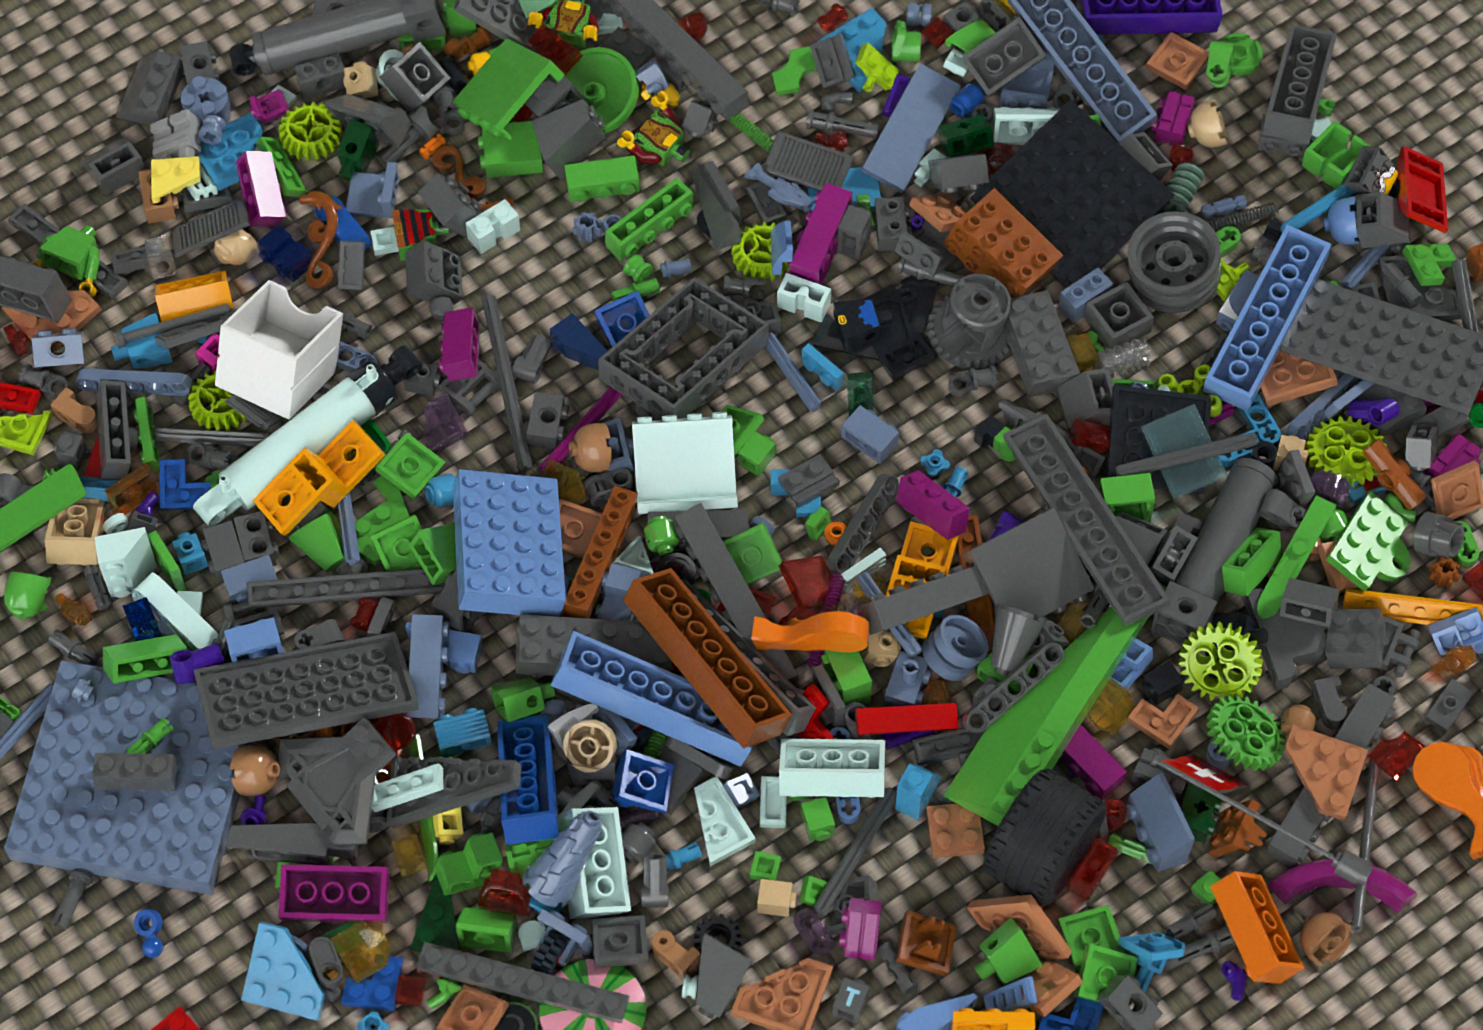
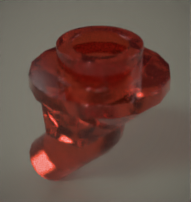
(837, 141)

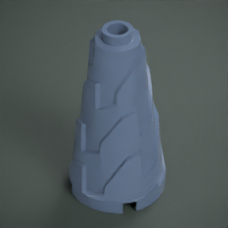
(561, 864)

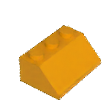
(192, 295)

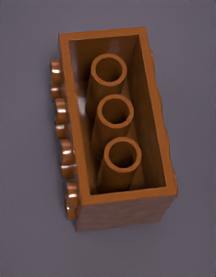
(1002, 244)

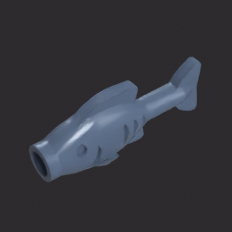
(781, 190)

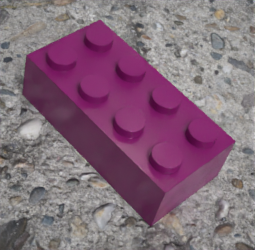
(819, 239)
(334, 894)

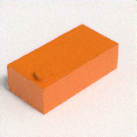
(1257, 927)

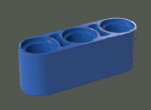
(347, 227)

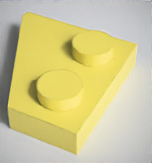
(173, 175)

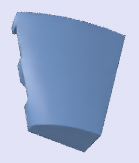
(781, 246)
(1459, 631)
(1133, 663)

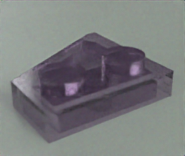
(442, 424)

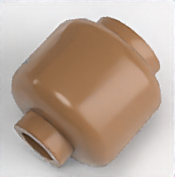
(1297, 715)

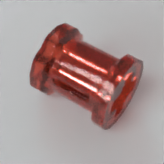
(832, 18)
(364, 614)

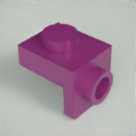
(269, 106)

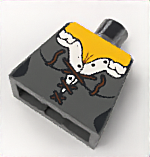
(1372, 172)

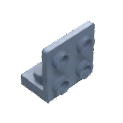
(374, 193)

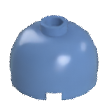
(1342, 221)

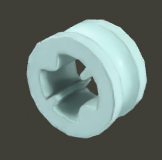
(690, 986)

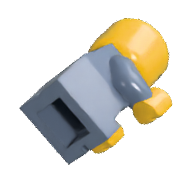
(655, 80)

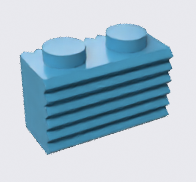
(462, 732)

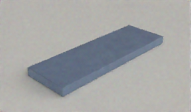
(910, 128)

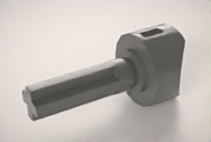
(420, 127)

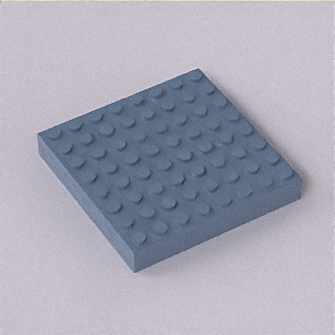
(125, 834)

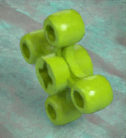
(1193, 387)

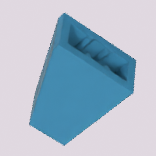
(915, 790)

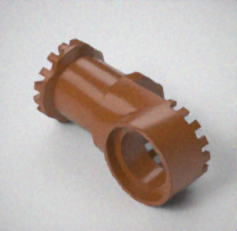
(460, 47)

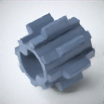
(587, 227)

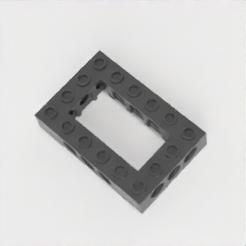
(695, 302)

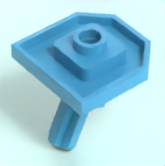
(1152, 953)

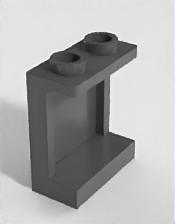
(926, 249)

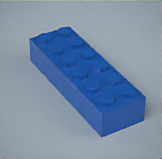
(530, 810)

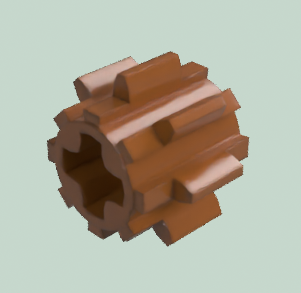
(1444, 565)

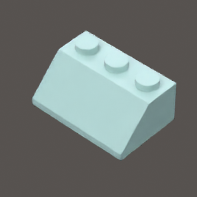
(1018, 125)
(125, 560)

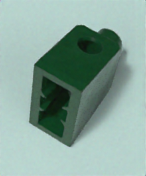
(356, 149)

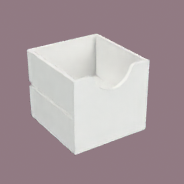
(277, 351)

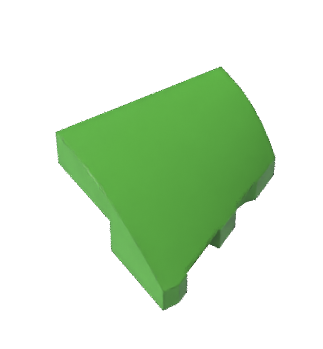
(970, 36)
(320, 542)

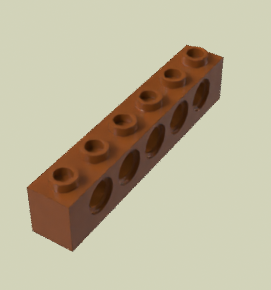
(600, 553)

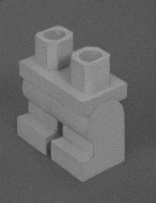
(176, 136)

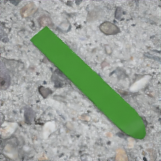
(1295, 555)
(426, 824)

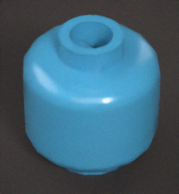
(440, 491)

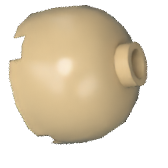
(1208, 125)
(590, 745)

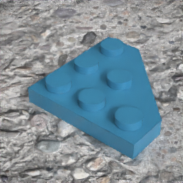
(861, 30)
(220, 158)
(281, 975)

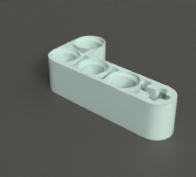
(175, 612)

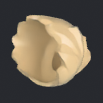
(236, 248)

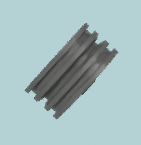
(1174, 262)

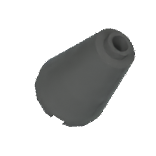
(1013, 637)

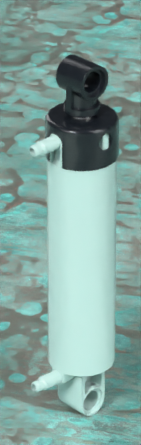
(356, 398)

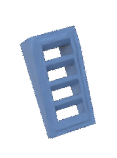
(1004, 997)

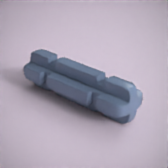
(1223, 206)

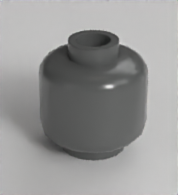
(637, 842)

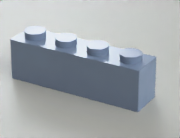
(426, 664)

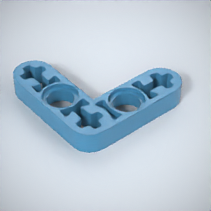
(1257, 428)

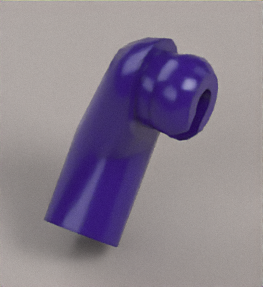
(916, 222)
(148, 503)
(1236, 977)

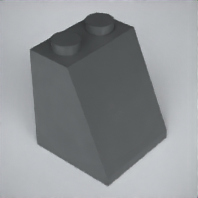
(568, 135)
(718, 975)

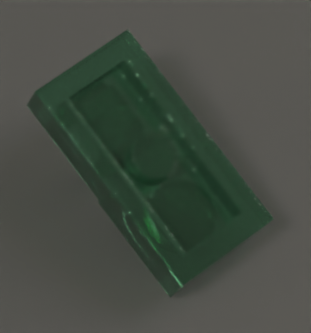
(859, 391)

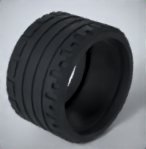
(1044, 836)

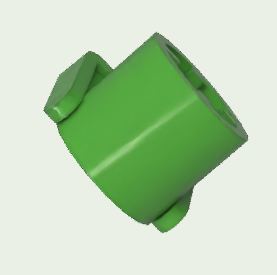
(905, 44)

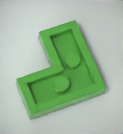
(1427, 260)

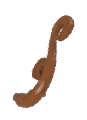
(471, 182)
(325, 239)

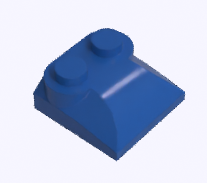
(621, 317)
(642, 782)

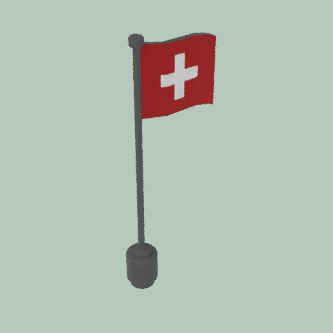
(1217, 781)

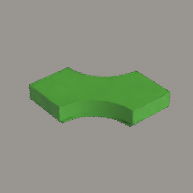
(789, 77)

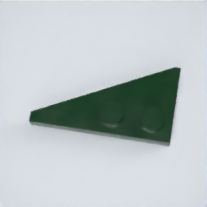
(437, 921)

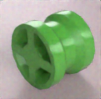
(638, 269)

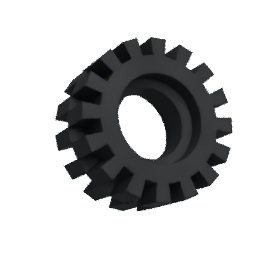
(719, 924)

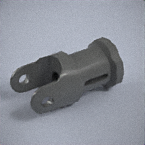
(742, 287)

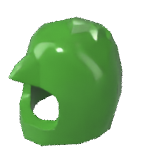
(25, 594)

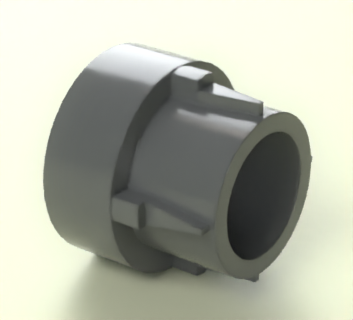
(1438, 535)

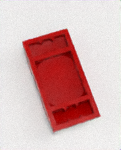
(1422, 189)

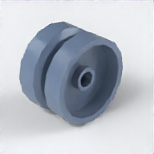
(955, 647)

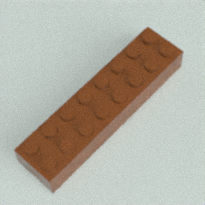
(707, 658)

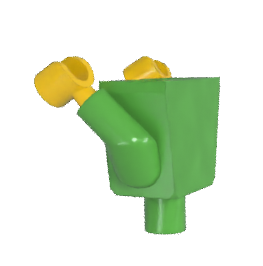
(72, 254)

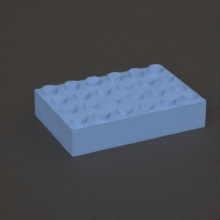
(508, 544)

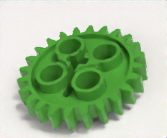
(1246, 733)

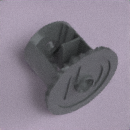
(970, 323)

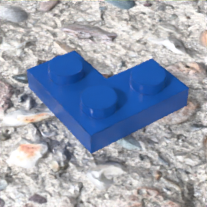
(174, 491)
(374, 993)
(1084, 1016)

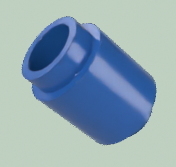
(966, 100)

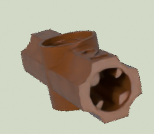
(1394, 474)

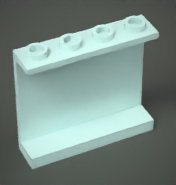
(684, 462)

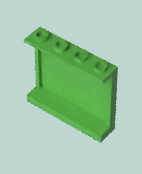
(504, 86)

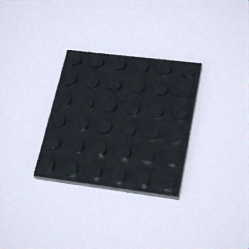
(1078, 191)

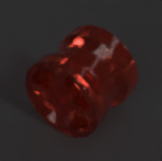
(1182, 152)
(1115, 820)

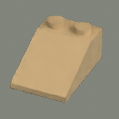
(73, 531)

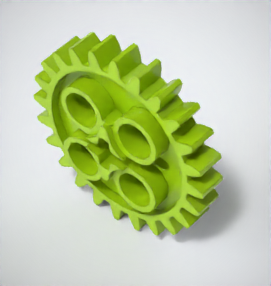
(1340, 449)
(1198, 666)

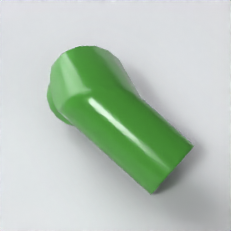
(1394, 502)

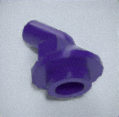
(255, 815)

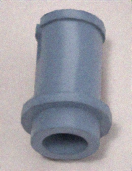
(675, 268)

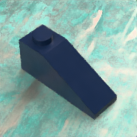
(576, 342)

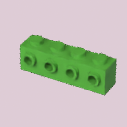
(649, 220)

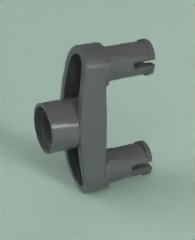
(594, 791)

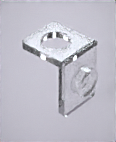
(159, 250)

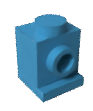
(189, 553)

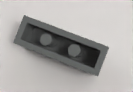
(135, 771)

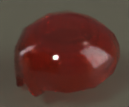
(694, 25)
(397, 730)

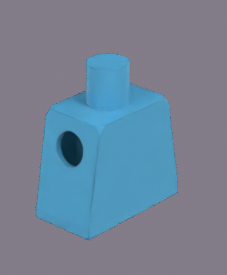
(143, 351)

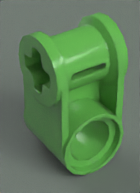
(1220, 60)

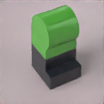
(992, 432)

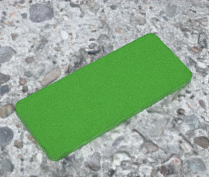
(39, 505)

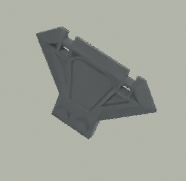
(337, 778)

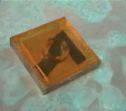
(131, 490)

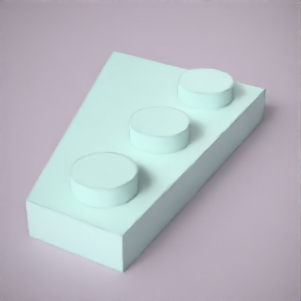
(721, 822)

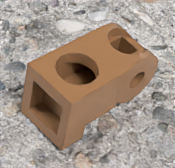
(73, 413)
(674, 955)

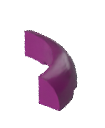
(1320, 873)

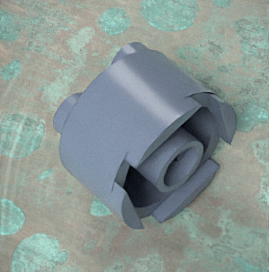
(205, 98)

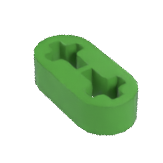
(1228, 245)
(1470, 546)

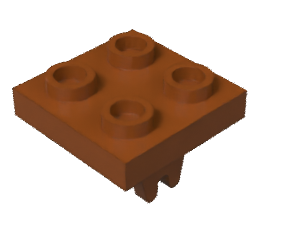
(1236, 829)
(926, 943)

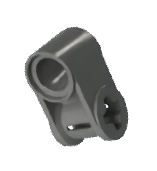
(605, 485)
(1281, 510)
(321, 634)

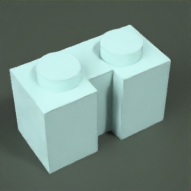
(492, 224)
(804, 295)

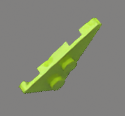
(23, 431)

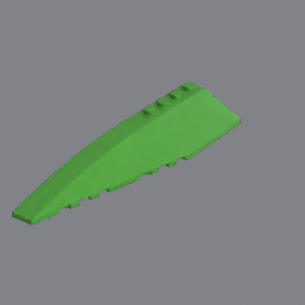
(1042, 721)

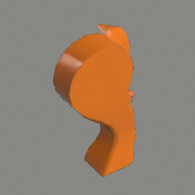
(825, 631)
(1454, 780)

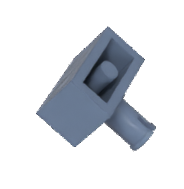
(621, 446)
(907, 681)

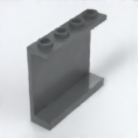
(1032, 566)

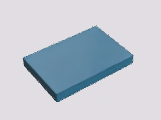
(857, 183)

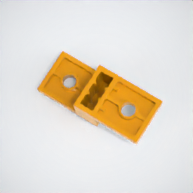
(318, 477)
(915, 566)
(992, 1020)

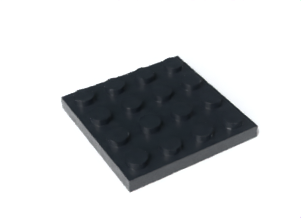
(1137, 407)

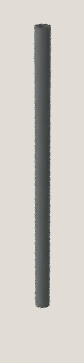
(1365, 845)

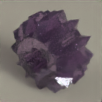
(1330, 487)

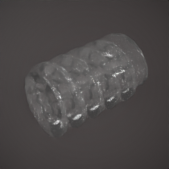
(1124, 357)

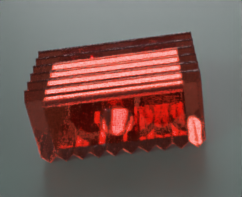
(1092, 869)

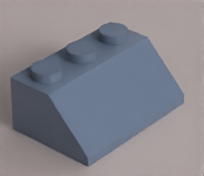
(1160, 824)

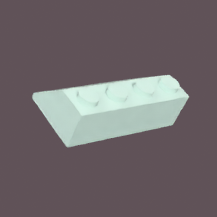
(832, 768)
(603, 880)

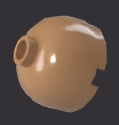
(591, 448)
(254, 769)
(1325, 937)

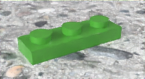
(286, 174)
(144, 416)

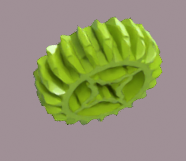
(310, 132)
(758, 261)
(221, 413)

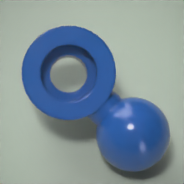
(152, 946)

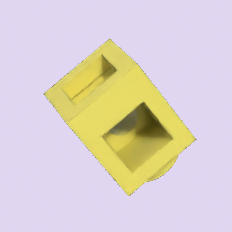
(453, 823)

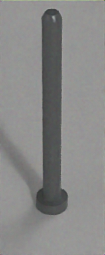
(122, 338)

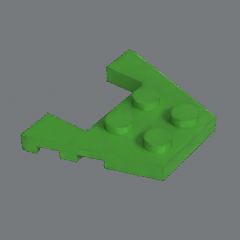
(379, 518)

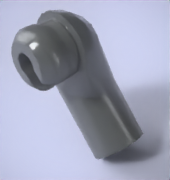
(835, 97)

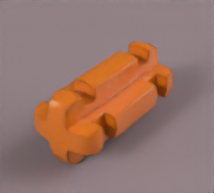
(431, 146)

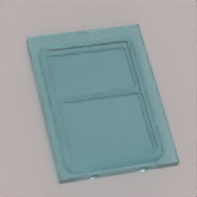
(1178, 432)

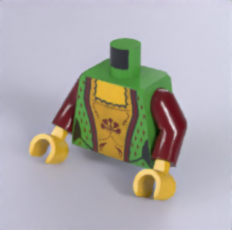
(570, 20)
(658, 138)

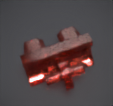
(1090, 435)

